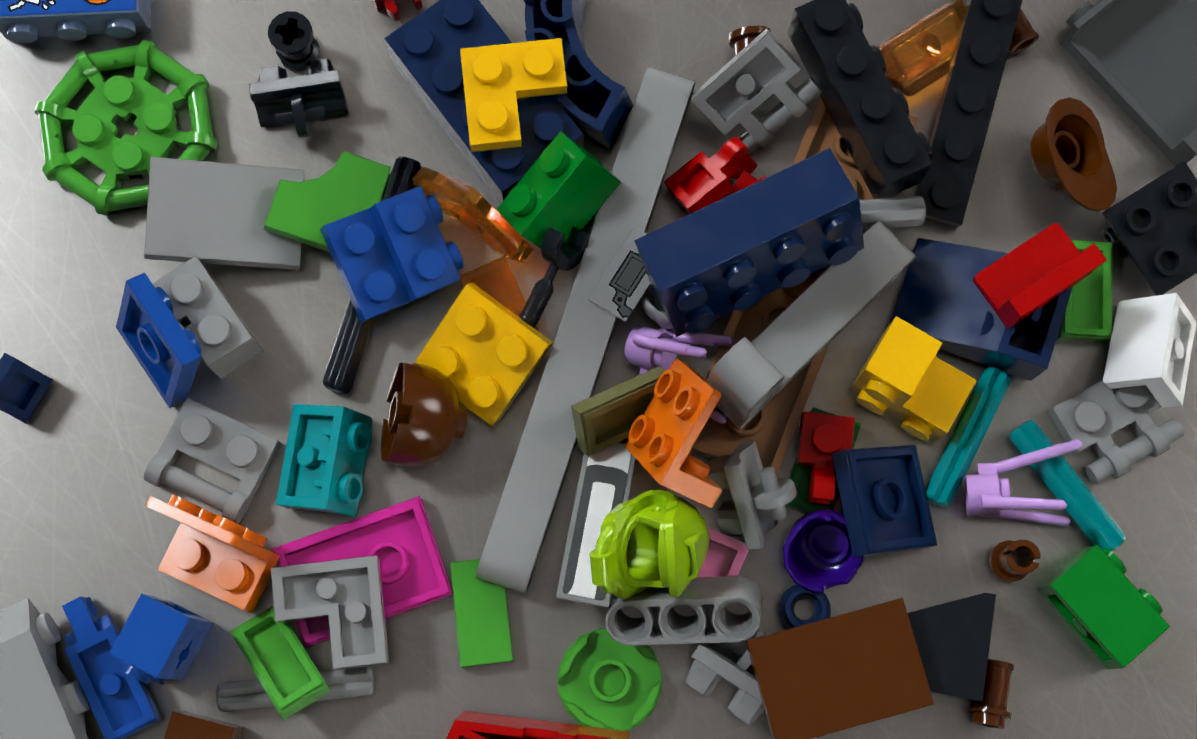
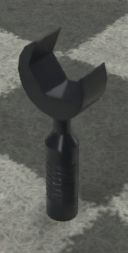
(559, 258)

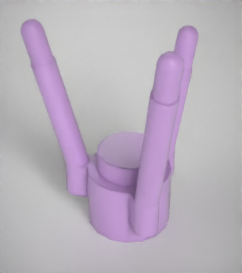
(660, 347)
(991, 496)

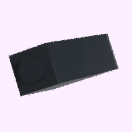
(955, 645)

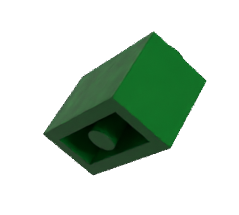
(558, 191)
(1104, 606)

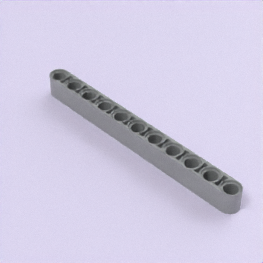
(582, 337)

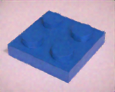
(157, 339)

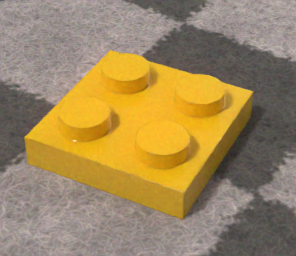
(484, 352)

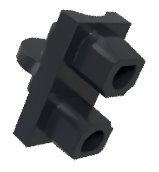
(298, 98)

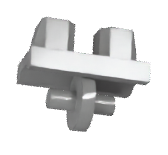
(755, 491)
(720, 660)

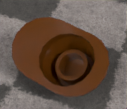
(1073, 155)

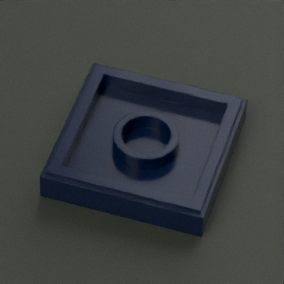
(884, 500)

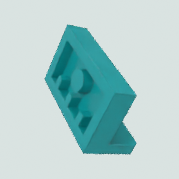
(324, 459)

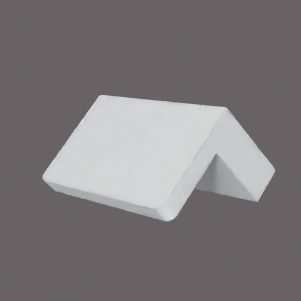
(1151, 347)

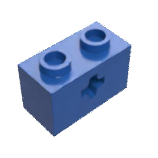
(160, 640)

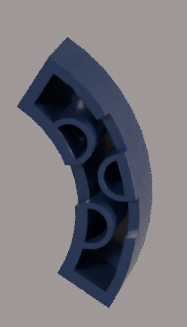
(591, 98)

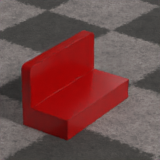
(1035, 274)

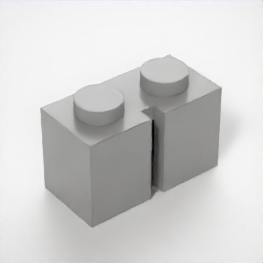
(210, 316)

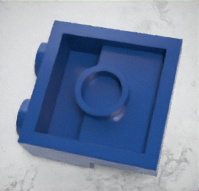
(393, 253)

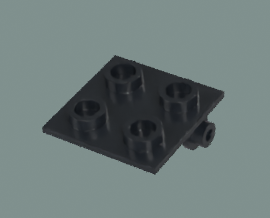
(1159, 228)

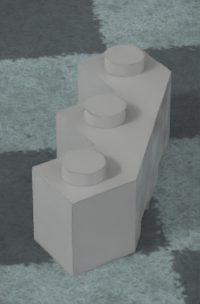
(33, 690)

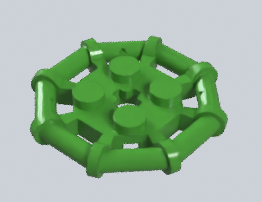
(106, 108)

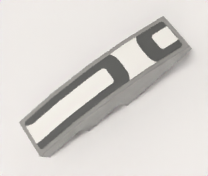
(601, 486)

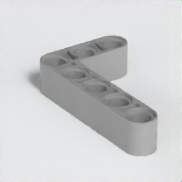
(760, 369)

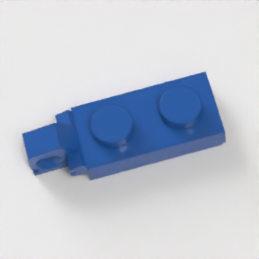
(116, 699)

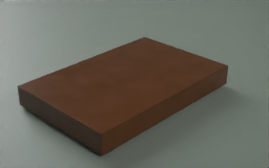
(839, 672)

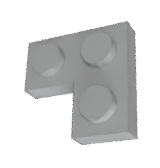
(347, 594)

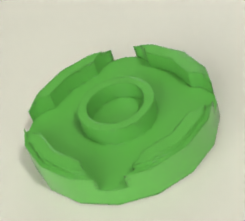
(609, 682)

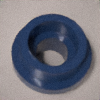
(786, 613)

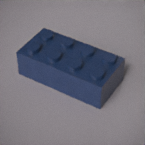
(430, 62)
(753, 243)

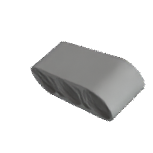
(710, 624)

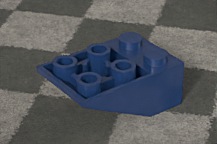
(948, 306)

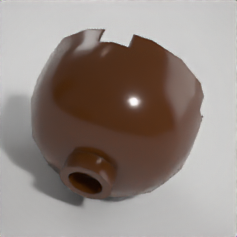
(421, 416)

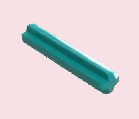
(967, 437)
(1069, 487)

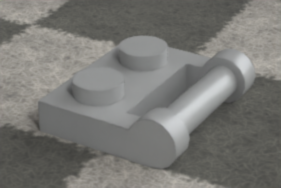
(220, 444)

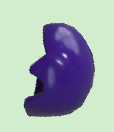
(820, 551)

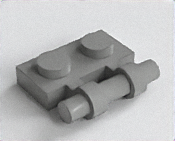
(747, 82)
(1103, 411)

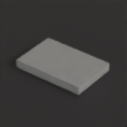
(216, 214)

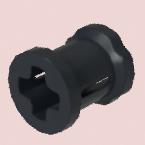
(285, 30)

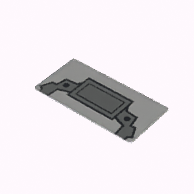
(623, 280)

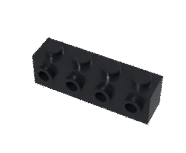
(860, 97)

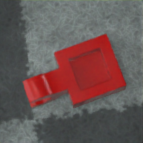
(706, 179)
(818, 439)

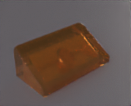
(924, 49)

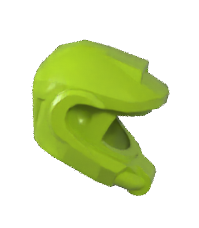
(664, 549)

